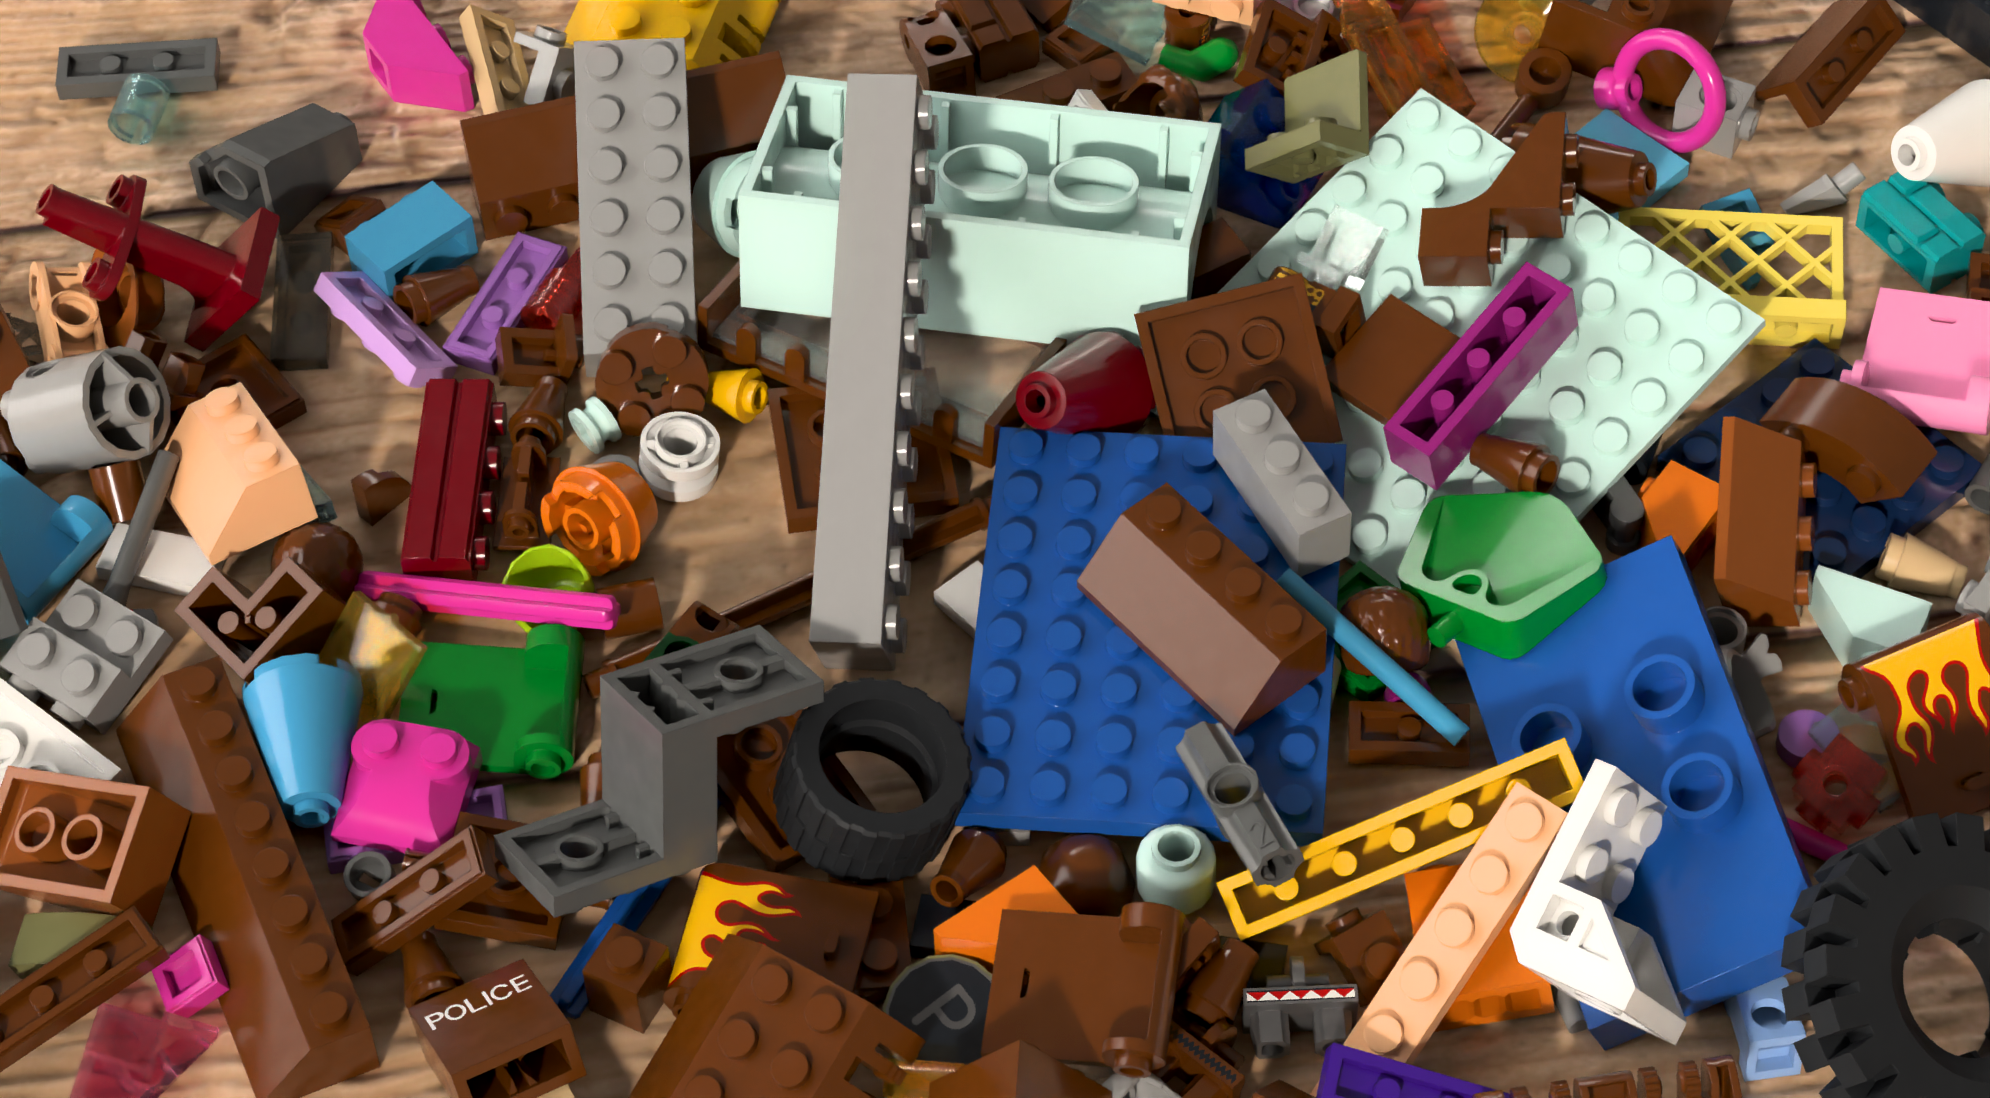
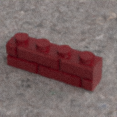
(452, 480)

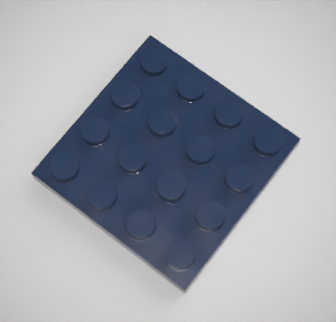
(1846, 531)

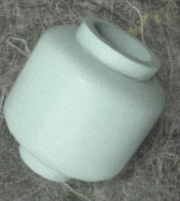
(1176, 867)

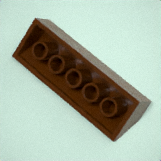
(527, 155)

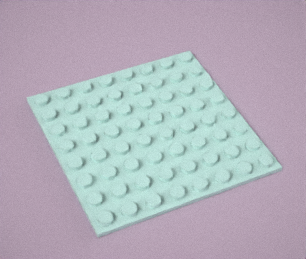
(1633, 364)

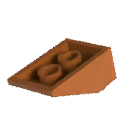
(87, 841)

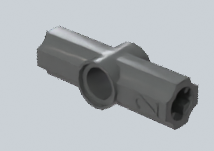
(1239, 804)

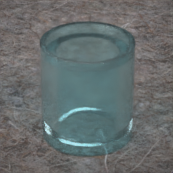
(138, 109)

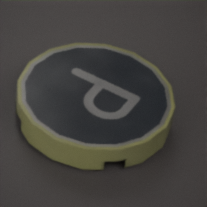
(944, 1004)

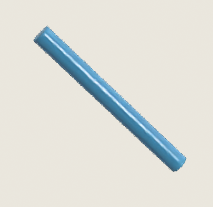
(1375, 659)

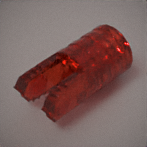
(555, 295)

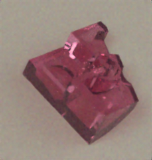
(137, 1053)

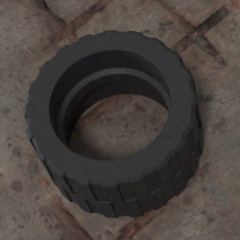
(899, 726)

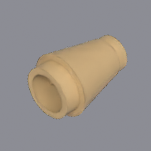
(1920, 568)

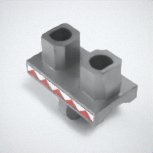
(1298, 1005)

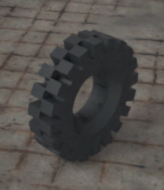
(1853, 949)

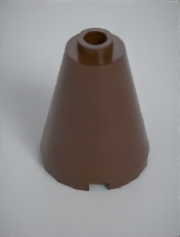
(1606, 173)

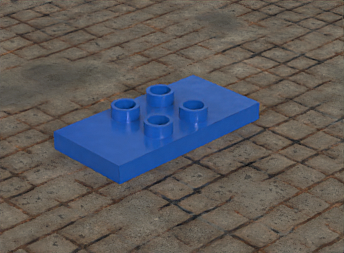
(1652, 694)

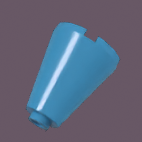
(304, 731)

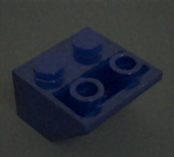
(1246, 121)

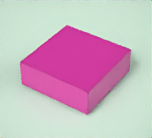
(190, 977)

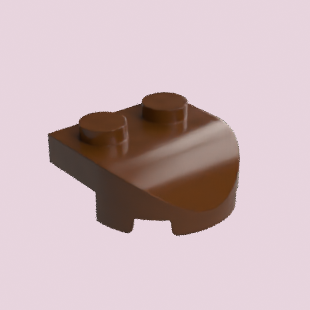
(1286, 44)

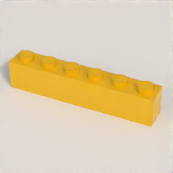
(1398, 840)

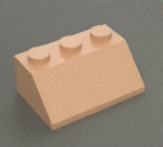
(234, 476)

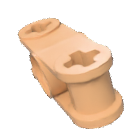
(64, 311)

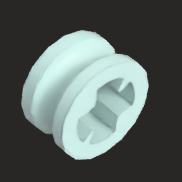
(594, 425)

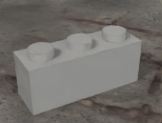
(1281, 483)

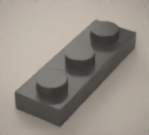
(102, 69)

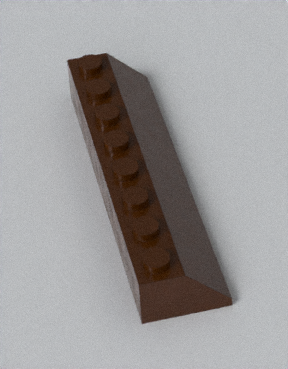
(248, 888)

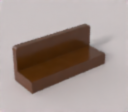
(1833, 58)

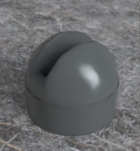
(373, 865)

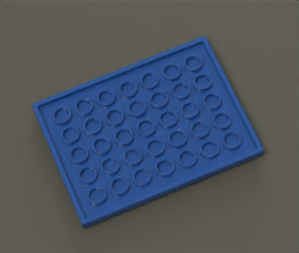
(1061, 703)

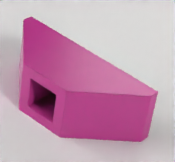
(416, 58)

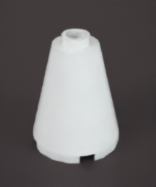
(1948, 140)

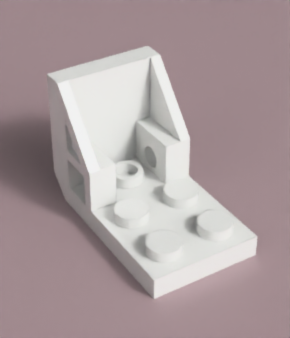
(1568, 918)

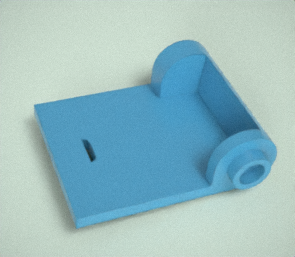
(45, 540)

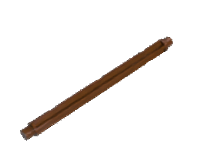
(798, 593)

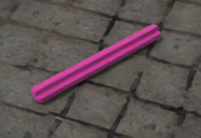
(496, 599)

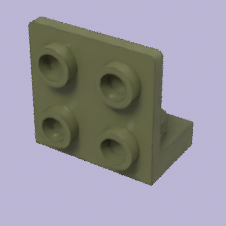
(1322, 122)

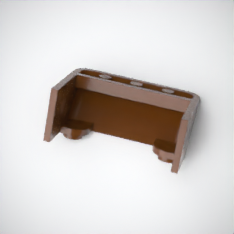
(1596, 36)

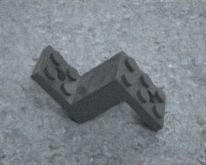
(658, 770)

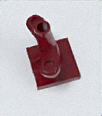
(221, 278)

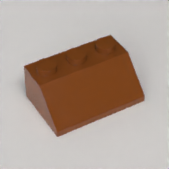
(1763, 524)

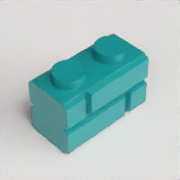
(1920, 230)

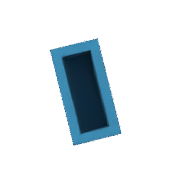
(412, 237)

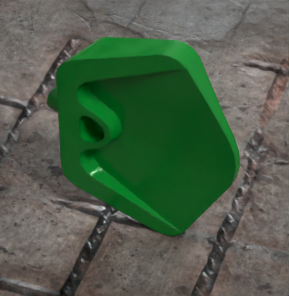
(1500, 569)

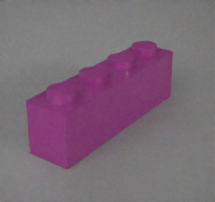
(1481, 375)

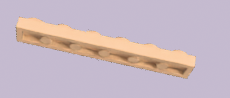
(1459, 929)

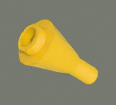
(737, 393)

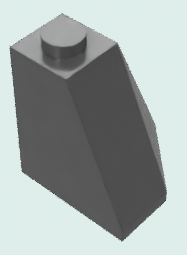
(279, 166)

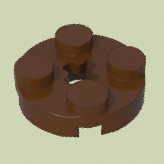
(666, 352)

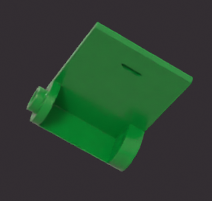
(505, 699)

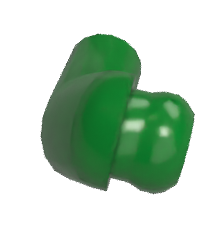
(1202, 62)

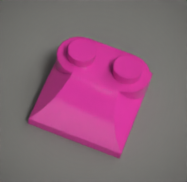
(405, 786)

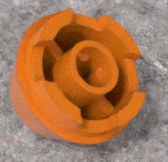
(601, 514)

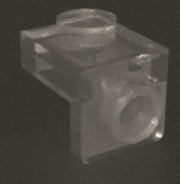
(1344, 250)

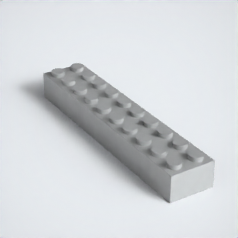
(872, 373)

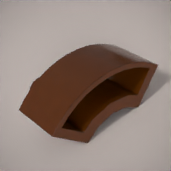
(1852, 437)

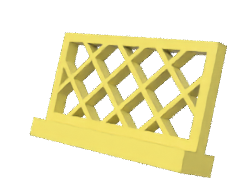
(1788, 314)

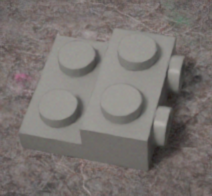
(85, 658)

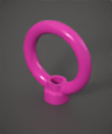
(1622, 88)

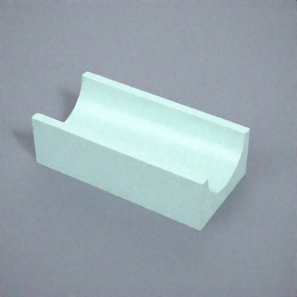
(1036, 219)

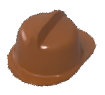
(134, 304)

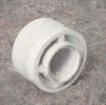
(679, 456)

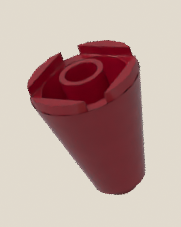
(1089, 386)

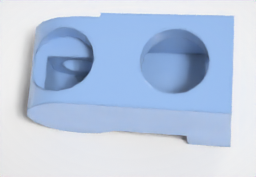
(1764, 1033)

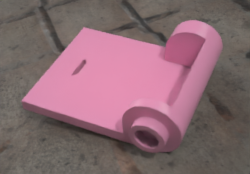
(1929, 359)

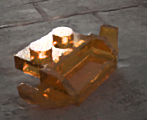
(1402, 56)

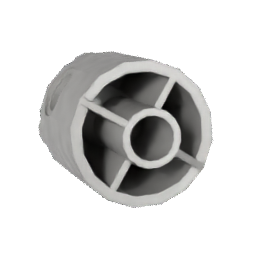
(87, 410)

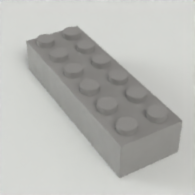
(633, 189)

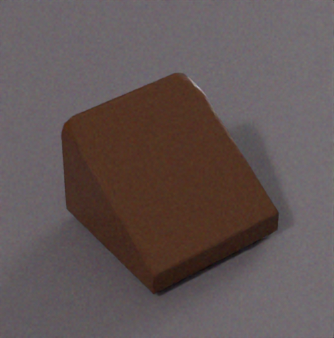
(348, 217)

